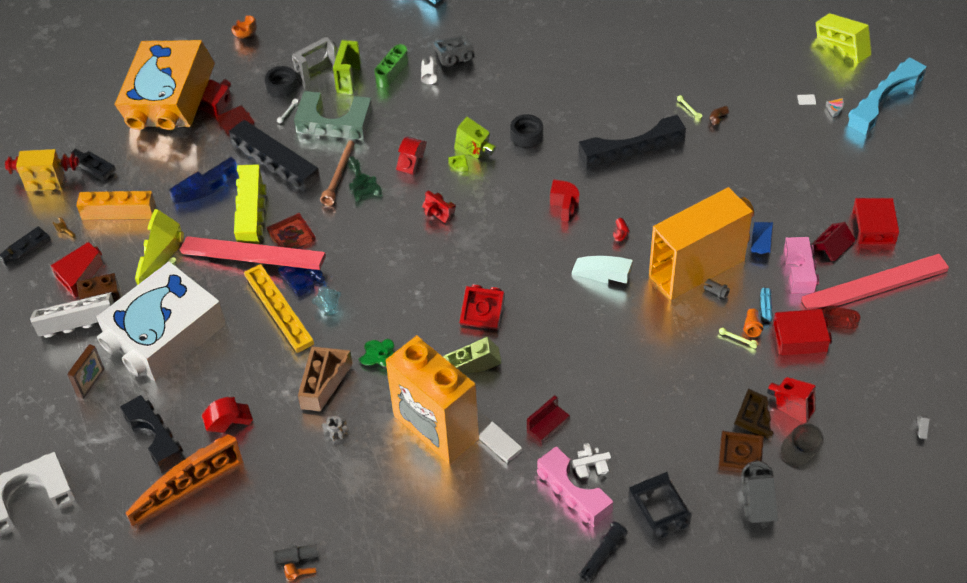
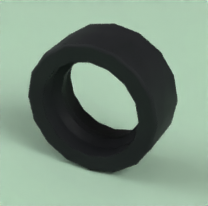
(284, 89)
(526, 140)

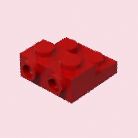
(482, 307)

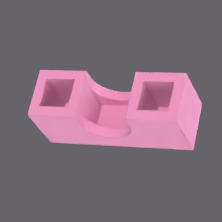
(800, 252)

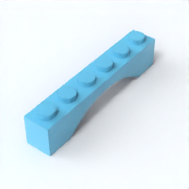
(905, 77)

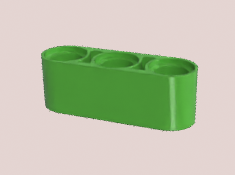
(391, 66)

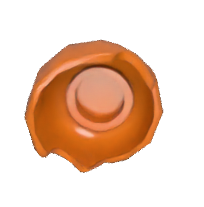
(246, 28)

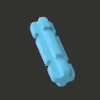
(766, 305)

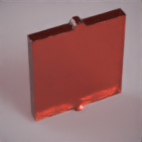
(232, 118)

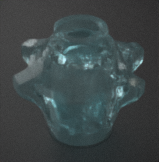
(327, 300)

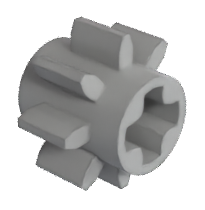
(335, 428)

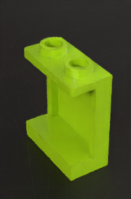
(347, 58)

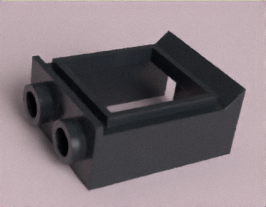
(666, 525)

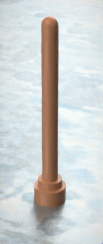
(328, 196)

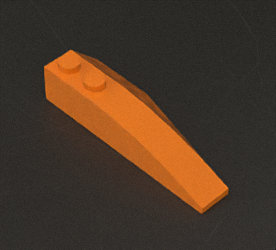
(187, 477)

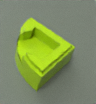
(458, 163)

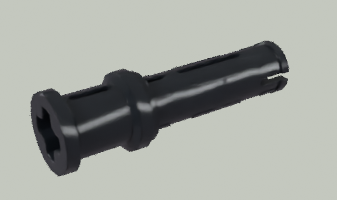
(608, 544)

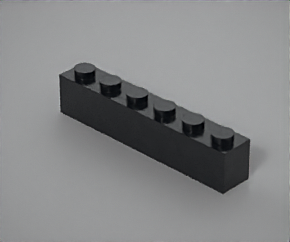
(274, 155)

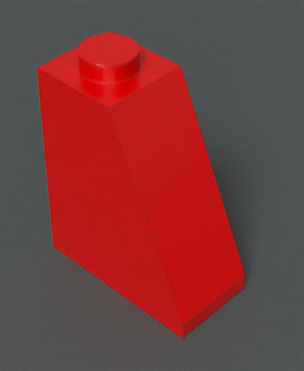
(77, 266)

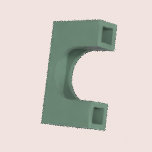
(348, 126)

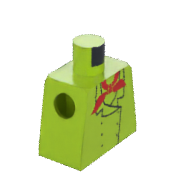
(473, 139)

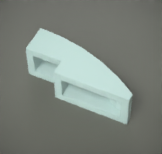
(603, 268)

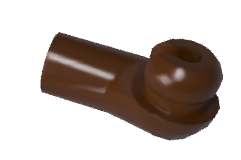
(717, 113)

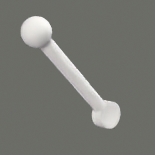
(295, 102)

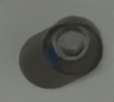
(802, 444)

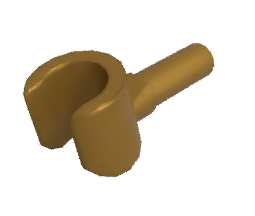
(62, 227)

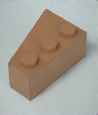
(322, 376)

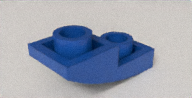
(762, 237)

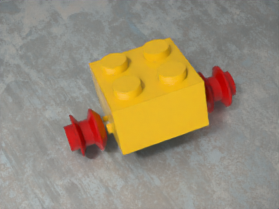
(41, 168)

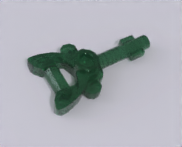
(362, 181)

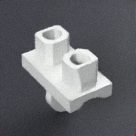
(582, 465)

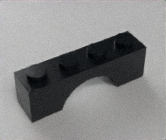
(163, 449)

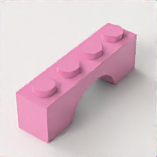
(590, 503)

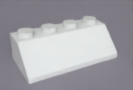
(70, 315)

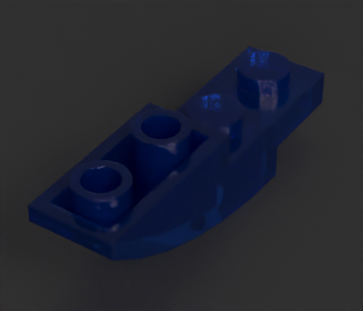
(201, 185)

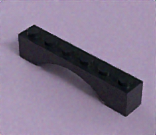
(600, 151)

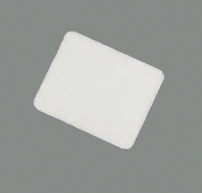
(806, 99)

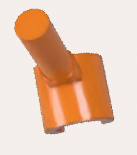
(292, 573)

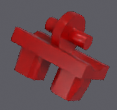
(436, 206)

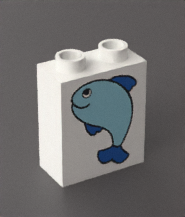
(160, 322)

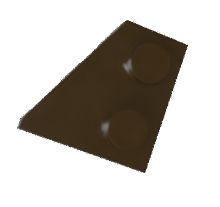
(755, 415)

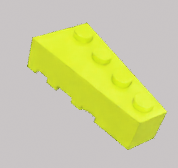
(249, 204)

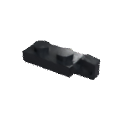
(94, 164)
(25, 246)

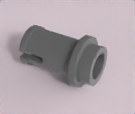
(716, 288)

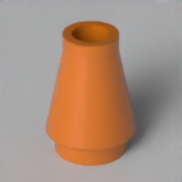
(753, 324)

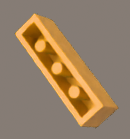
(116, 205)

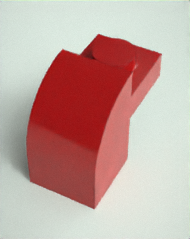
(410, 151)
(564, 195)
(225, 411)

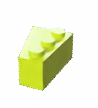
(845, 34)

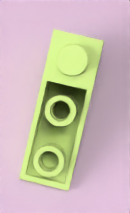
(475, 356)

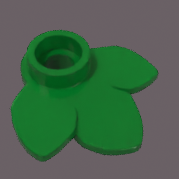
(377, 352)

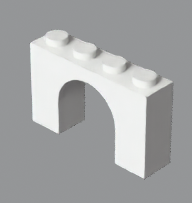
(42, 471)

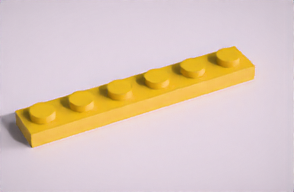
(279, 308)

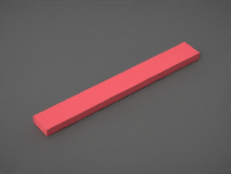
(253, 253)
(876, 283)

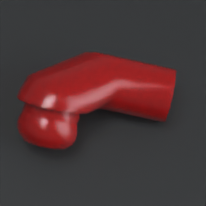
(622, 231)

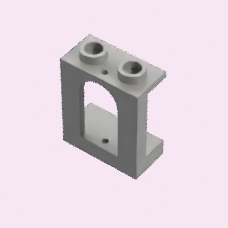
(301, 67)

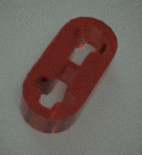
(841, 317)

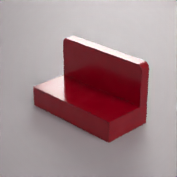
(834, 240)
(546, 420)

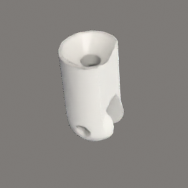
(429, 71)

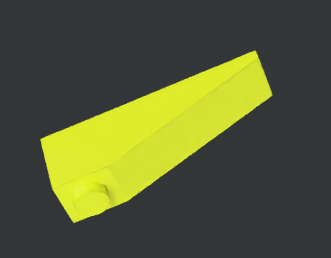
(162, 244)

